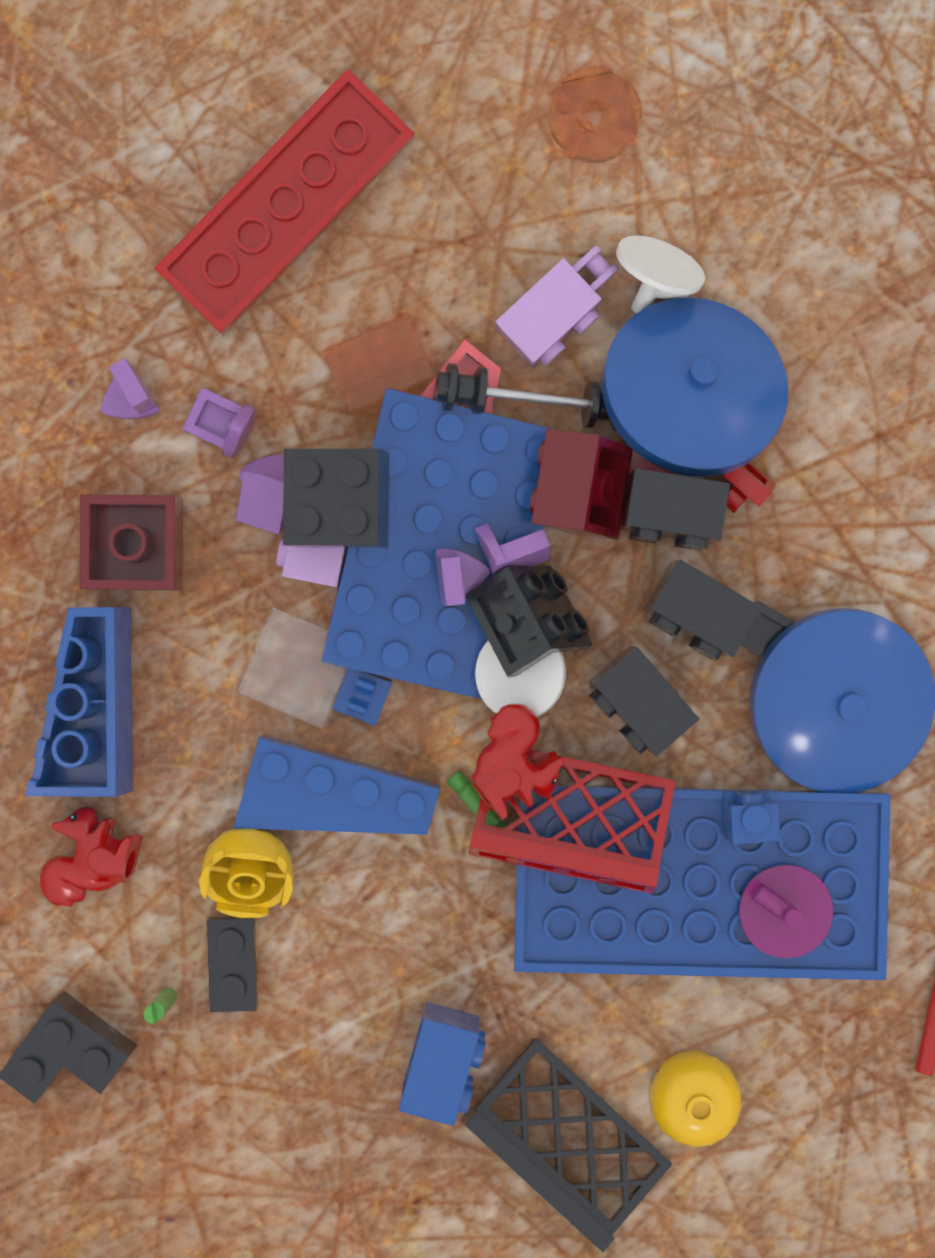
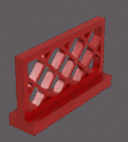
(576, 859)

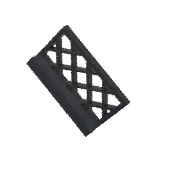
(538, 1173)

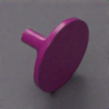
(785, 911)

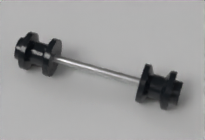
(469, 389)

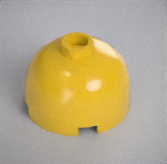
(247, 872)
(695, 1098)

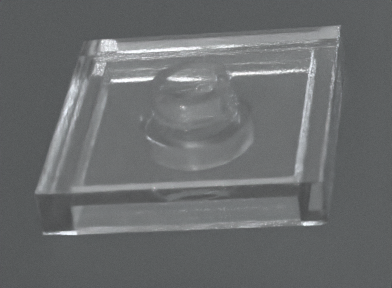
(289, 669)

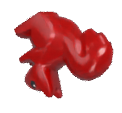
(503, 764)
(97, 862)

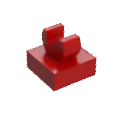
(748, 483)

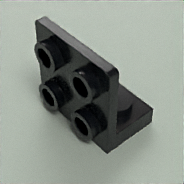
(528, 616)

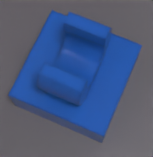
(362, 696)

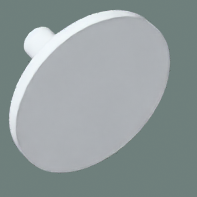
(661, 267)
(535, 687)

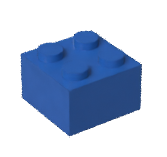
(440, 1063)

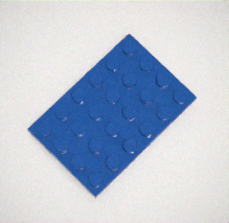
(443, 482)

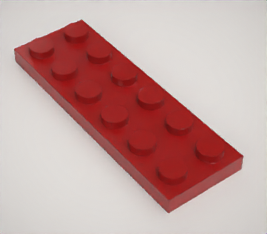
(285, 202)

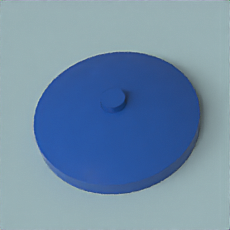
(694, 386)
(842, 700)

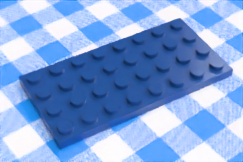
(694, 912)

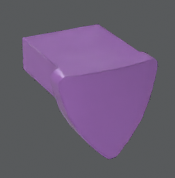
(127, 394)
(220, 422)
(262, 493)
(520, 552)
(458, 575)

